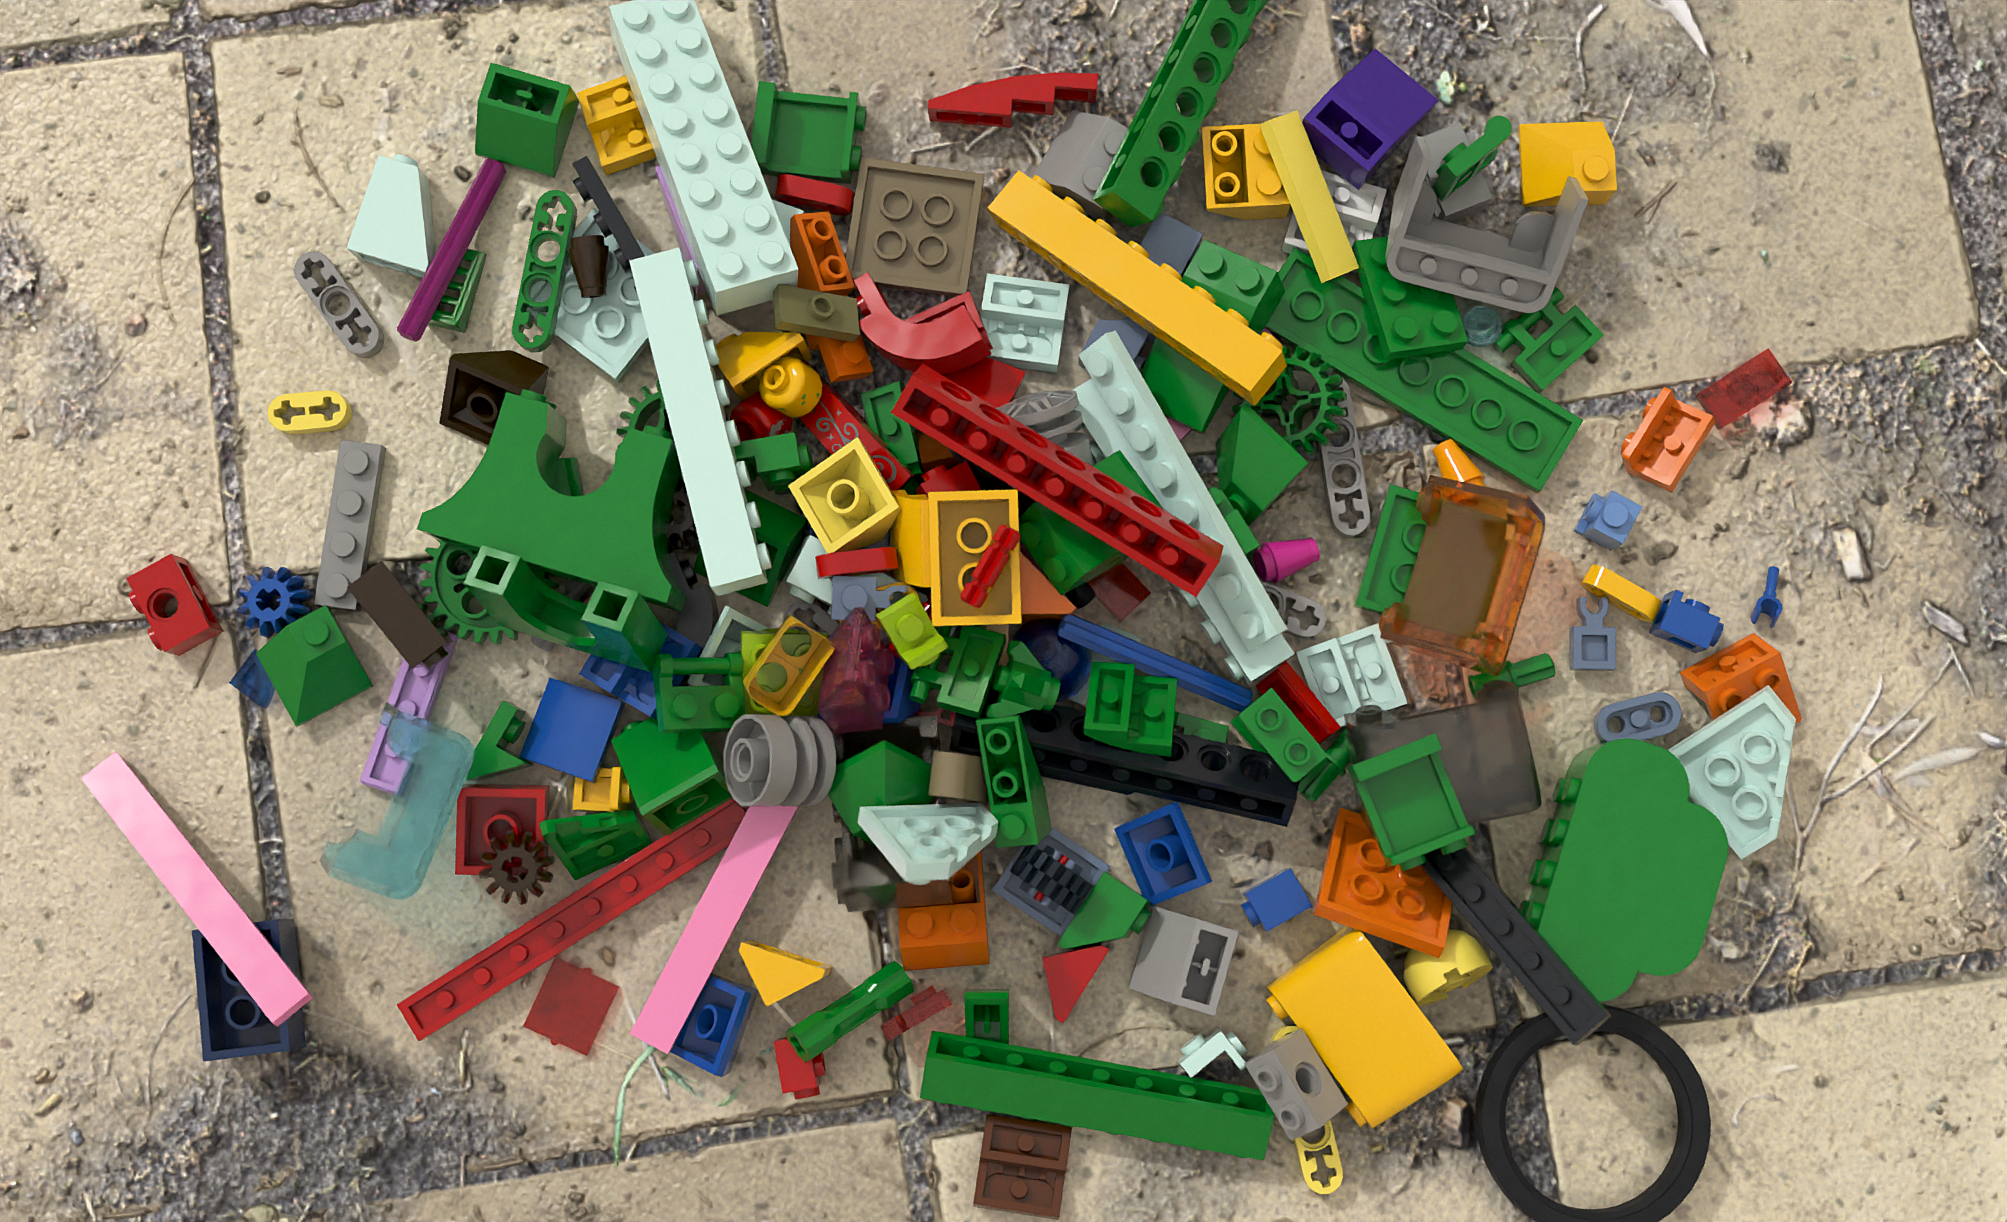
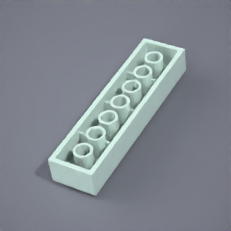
(703, 152)

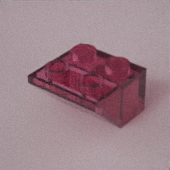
(856, 676)

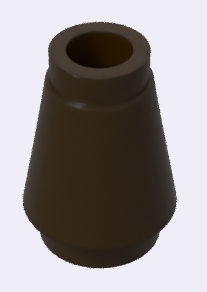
(590, 264)

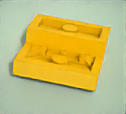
(616, 125)
(912, 539)

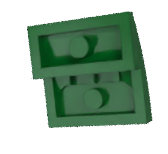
(1130, 709)

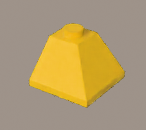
(1562, 150)
(748, 355)

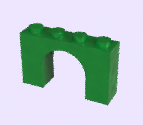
(611, 626)

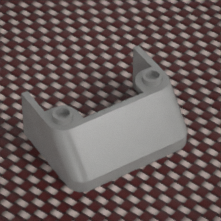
(1472, 262)

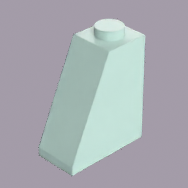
(395, 218)

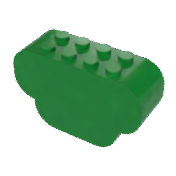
(1625, 867)

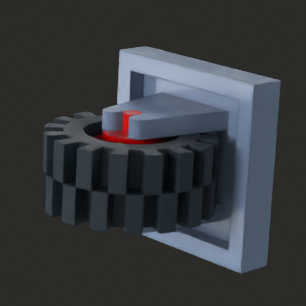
(1051, 880)

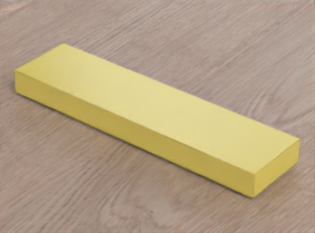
(1309, 196)

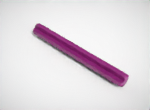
(451, 250)

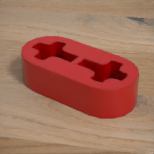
(814, 195)
(857, 562)

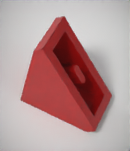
(1070, 974)

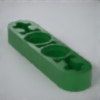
(538, 270)

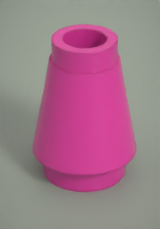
(1283, 558)

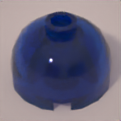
(1057, 655)

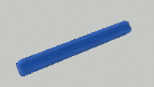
(1154, 662)

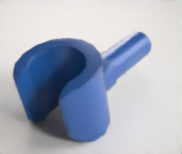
(1768, 602)

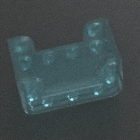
(418, 812)

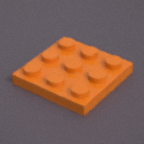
(1376, 897)

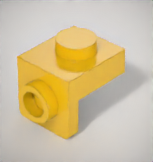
(608, 794)

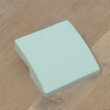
(1024, 321)
(1353, 673)

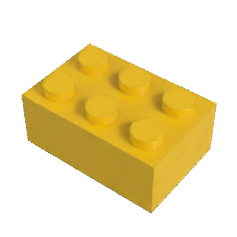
(959, 534)

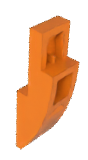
(825, 270)

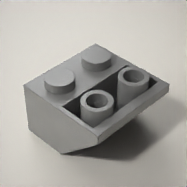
(1183, 960)

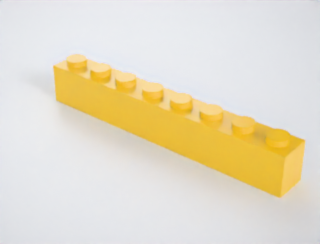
(1138, 287)

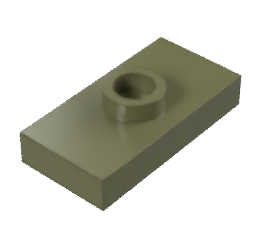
(815, 313)

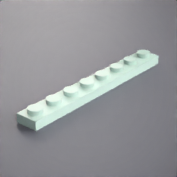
(1180, 486)

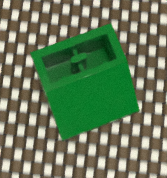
(524, 119)

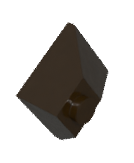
(478, 387)

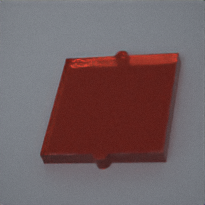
(571, 1006)

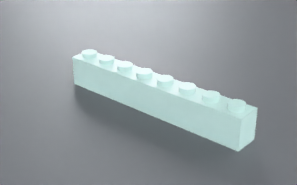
(699, 421)
(1107, 439)

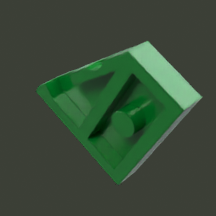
(595, 840)

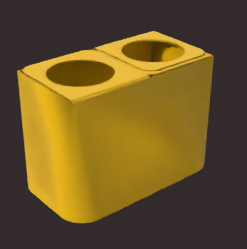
(810, 662)

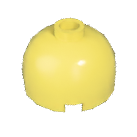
(1460, 964)

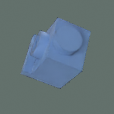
(1608, 519)

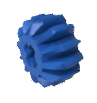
(261, 593)

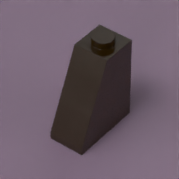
(402, 614)

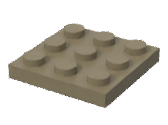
(914, 226)

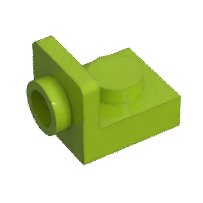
(911, 632)

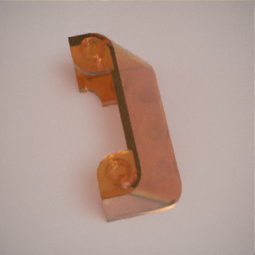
(1467, 575)

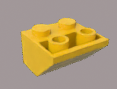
(1241, 174)

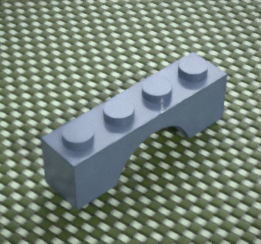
(1167, 243)

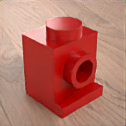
(796, 1074)

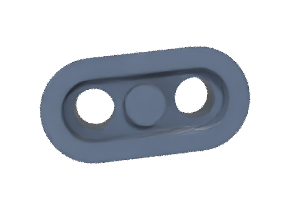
(1636, 719)

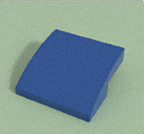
(633, 684)
(572, 730)

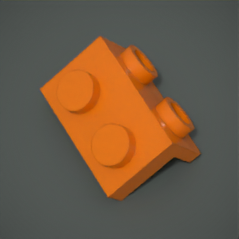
(1665, 440)

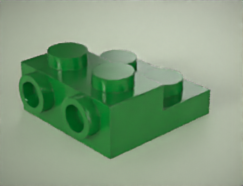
(776, 460)

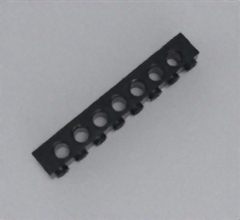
(1196, 774)

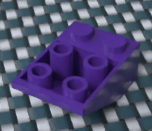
(1366, 117)

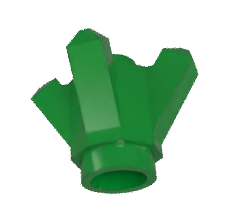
(1022, 684)

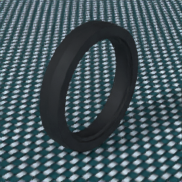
(1691, 1138)

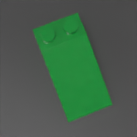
(1236, 283)

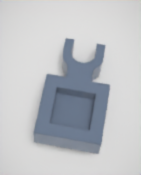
(856, 592)
(1592, 644)

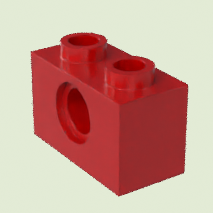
(194, 618)

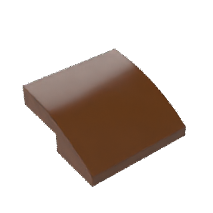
(1022, 1167)

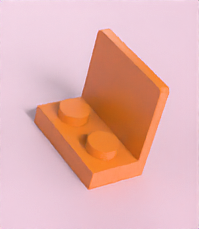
(1739, 673)

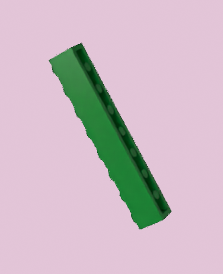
(1097, 1095)

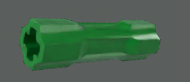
(830, 1024)

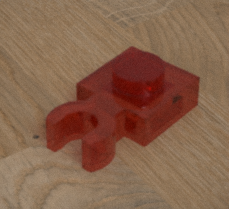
(926, 1004)

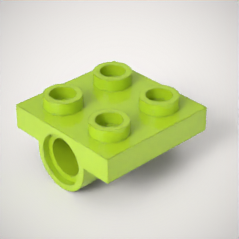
(772, 675)

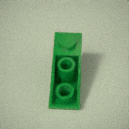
(1013, 782)

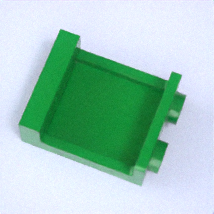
(807, 134)
(1275, 730)
(1411, 803)

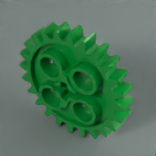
(456, 605)

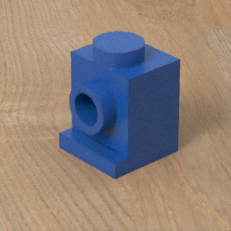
(1686, 623)

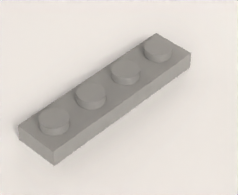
(349, 523)

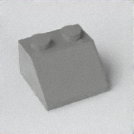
(1081, 158)

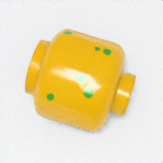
(790, 387)

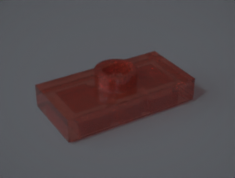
(1743, 388)
(1119, 591)

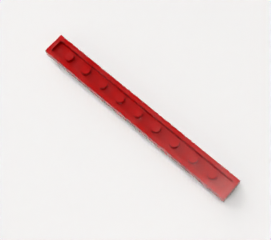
(570, 920)

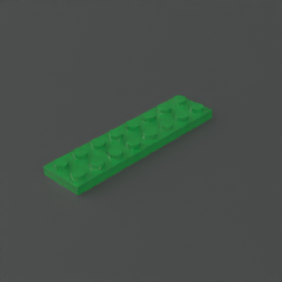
(1442, 390)

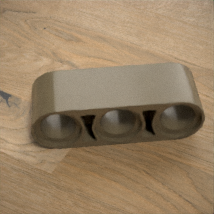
(958, 778)

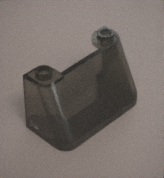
(1481, 744)

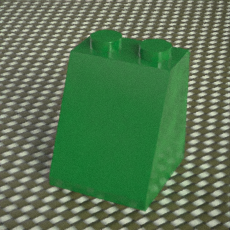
(1067, 551)
(671, 773)

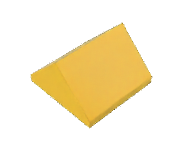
(779, 971)

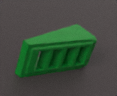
(463, 305)

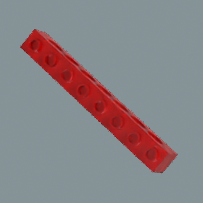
(1058, 479)

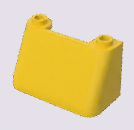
(1363, 1027)

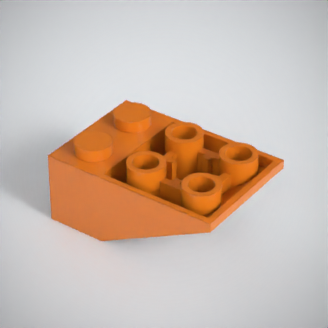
(949, 932)

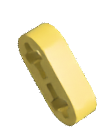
(309, 403)

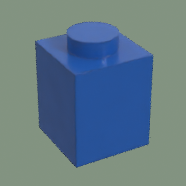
(1275, 900)

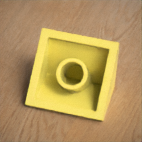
(846, 500)

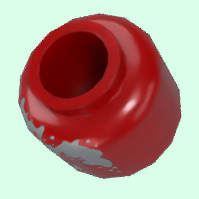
(758, 420)

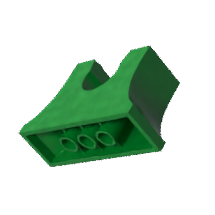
(603, 535)

